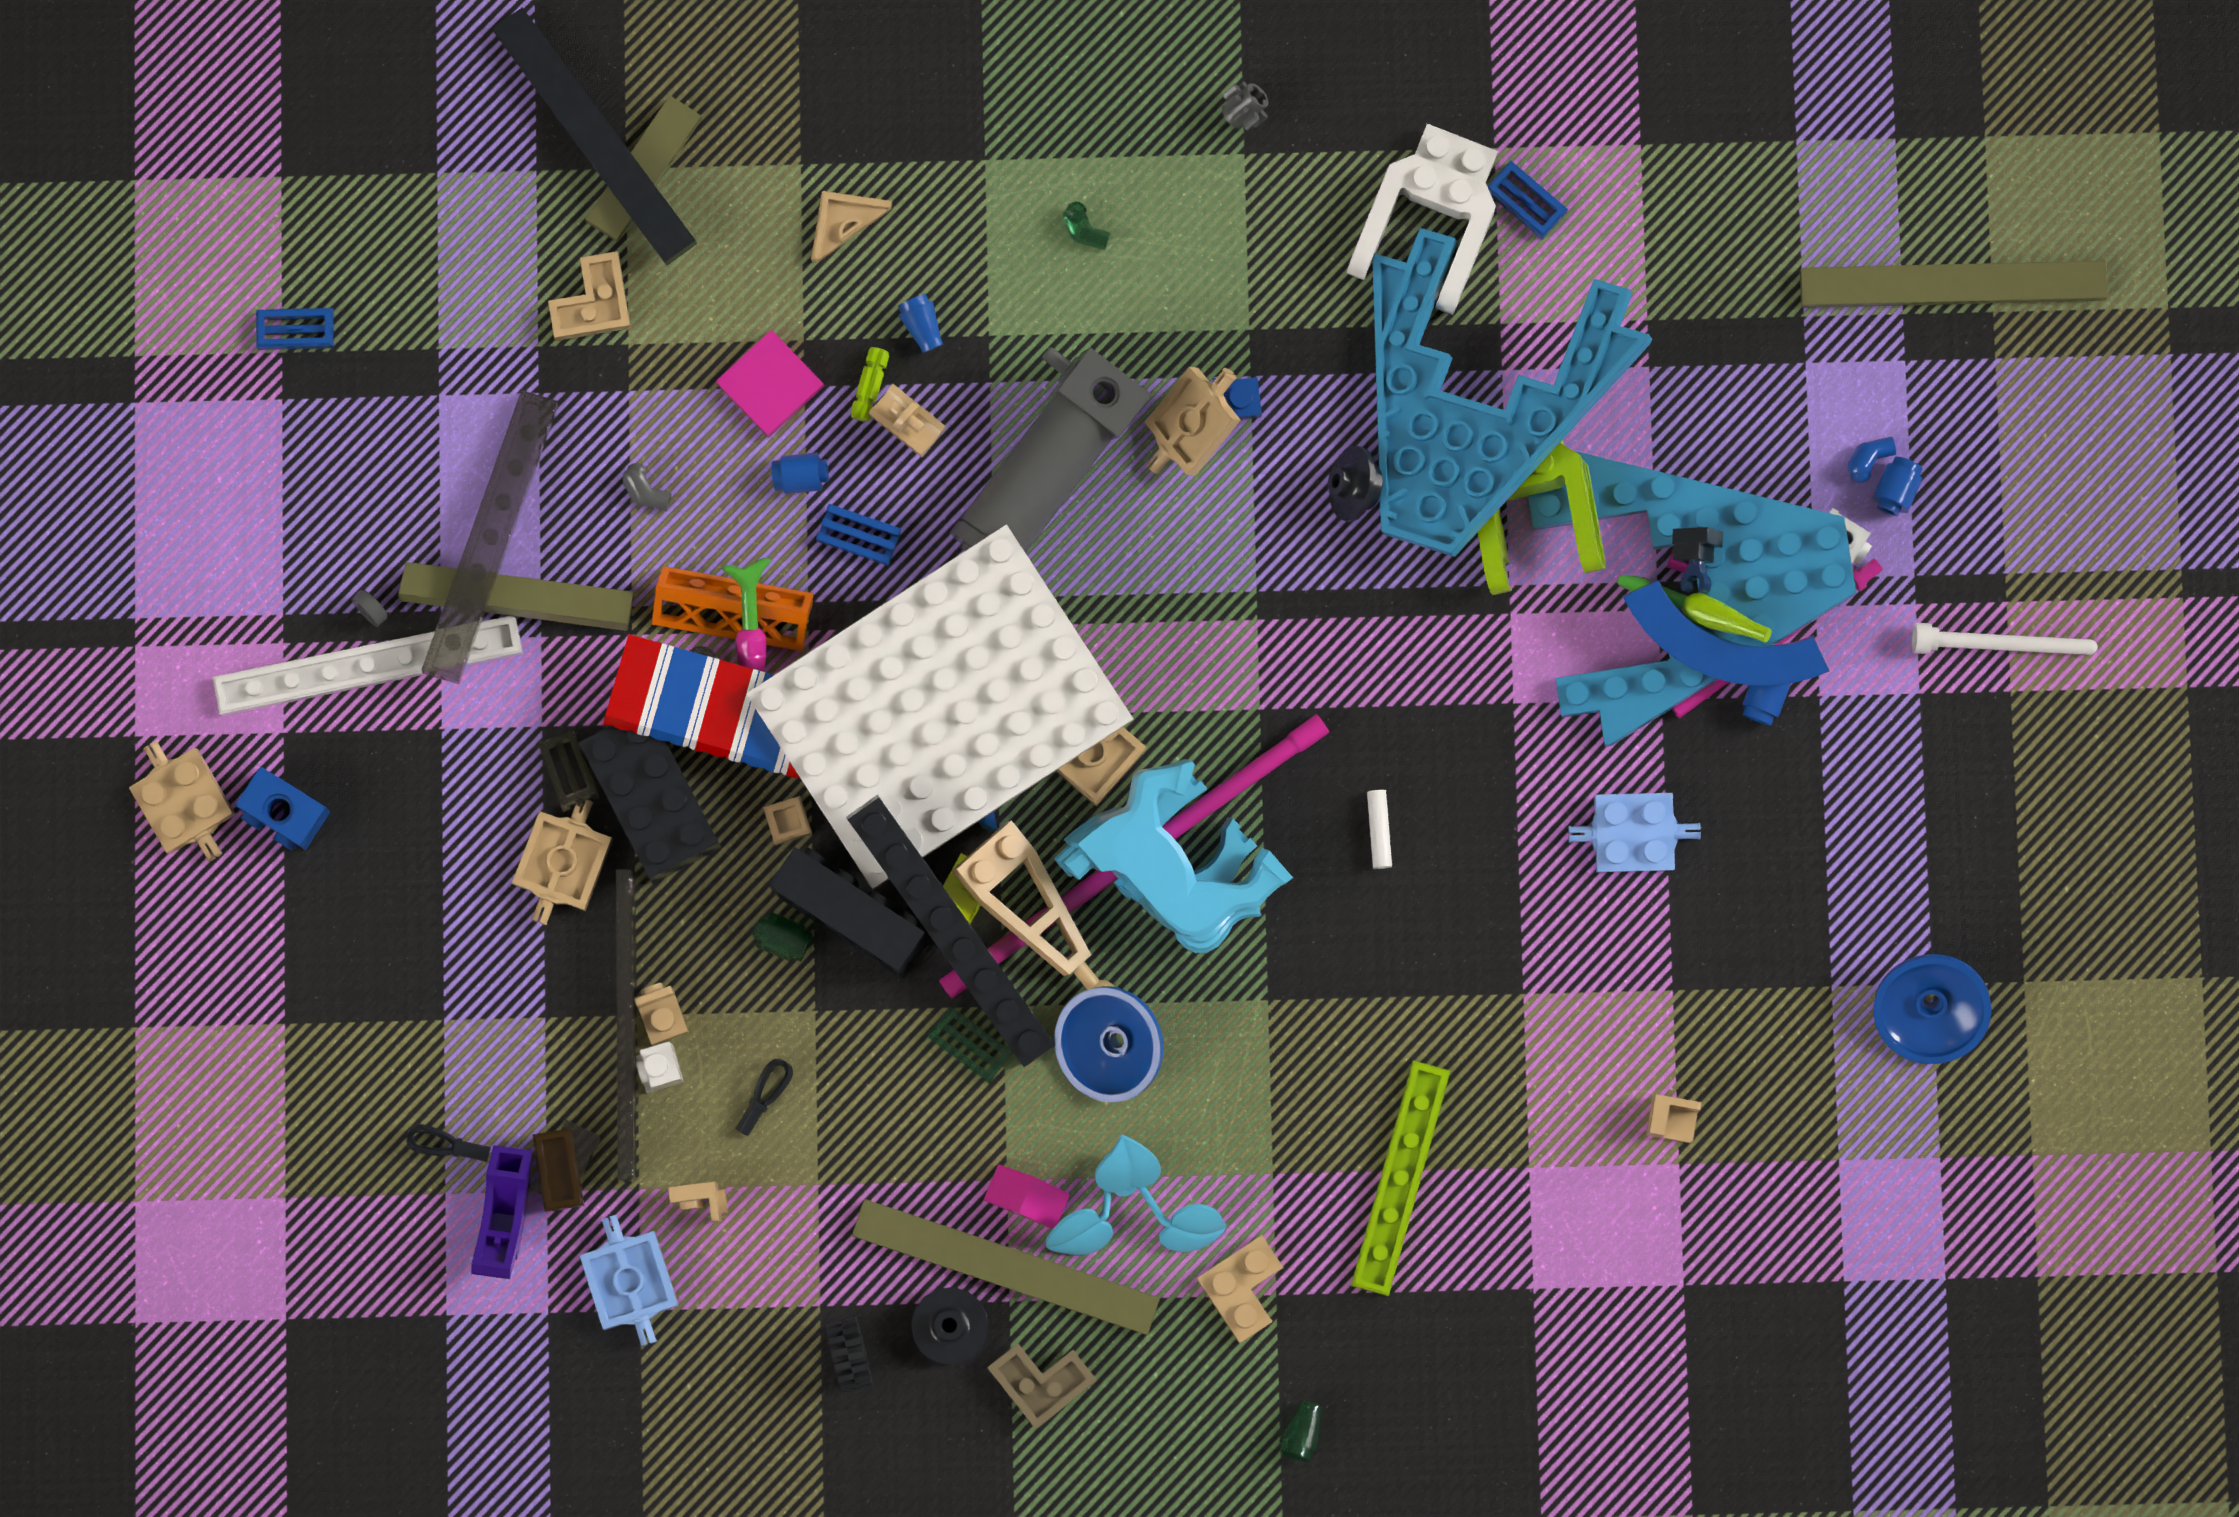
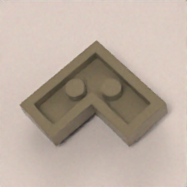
(1041, 1394)

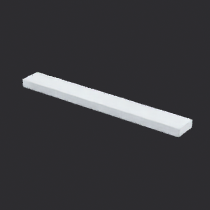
(352, 668)

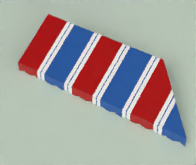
(693, 704)

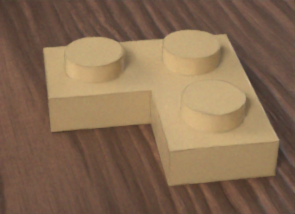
(601, 308)
(1231, 1285)

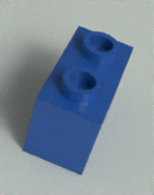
(267, 791)

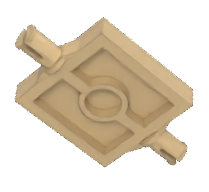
(1192, 421)
(182, 801)
(562, 861)

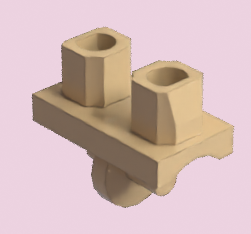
(907, 420)

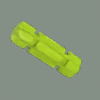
(869, 384)

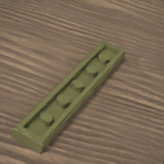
(526, 597)

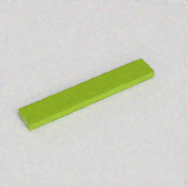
(1400, 1178)

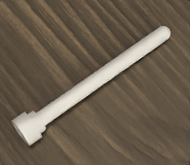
(1930, 638)

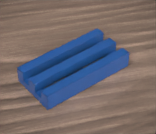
(1517, 211)
(294, 343)
(827, 524)

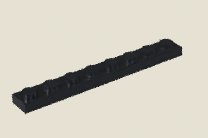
(950, 930)

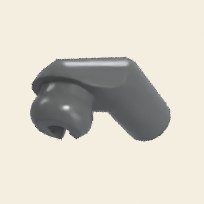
(640, 490)

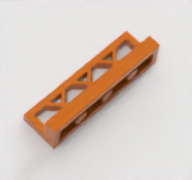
(724, 595)

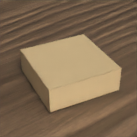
(787, 820)

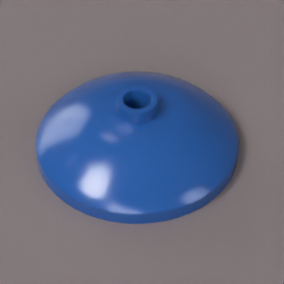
(1936, 1029)
(1089, 1046)

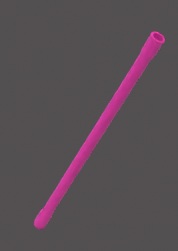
(1294, 743)

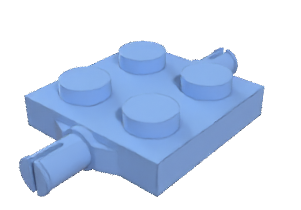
(1634, 832)
(629, 1280)

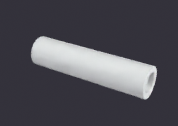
(1379, 829)

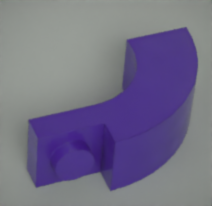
(503, 1212)

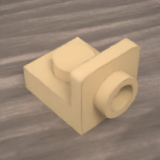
(661, 1013)
(693, 1195)

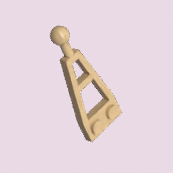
(995, 861)

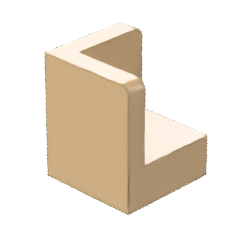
(1673, 1118)

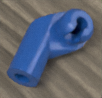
(1866, 455)

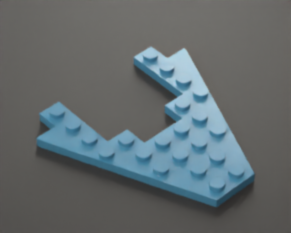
(1460, 460)
(1774, 567)

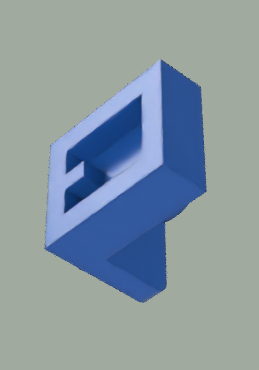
(1244, 398)

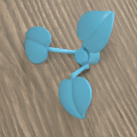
(1122, 1172)

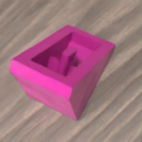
(1026, 1196)

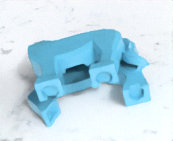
(1156, 871)

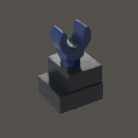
(1696, 548)

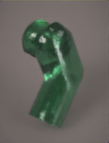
(1081, 229)

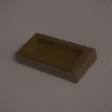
(558, 1170)

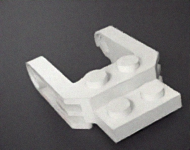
(1446, 177)

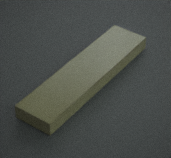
(654, 154)

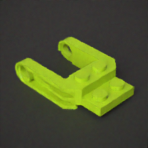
(1557, 469)

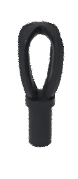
(759, 1106)
(458, 1147)

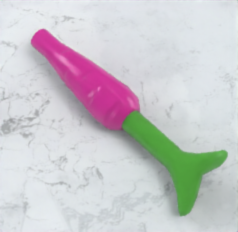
(750, 639)

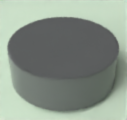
(369, 608)

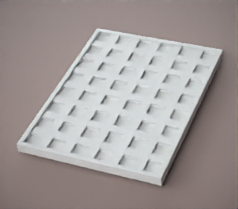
(942, 701)

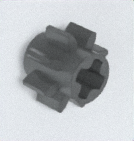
(1245, 106)

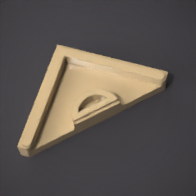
(843, 218)

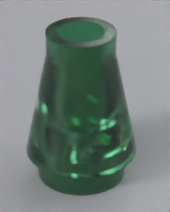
(1302, 1433)

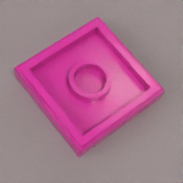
(770, 383)

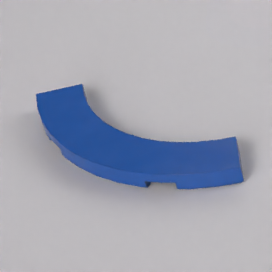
(1719, 656)

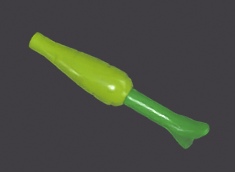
(1705, 611)

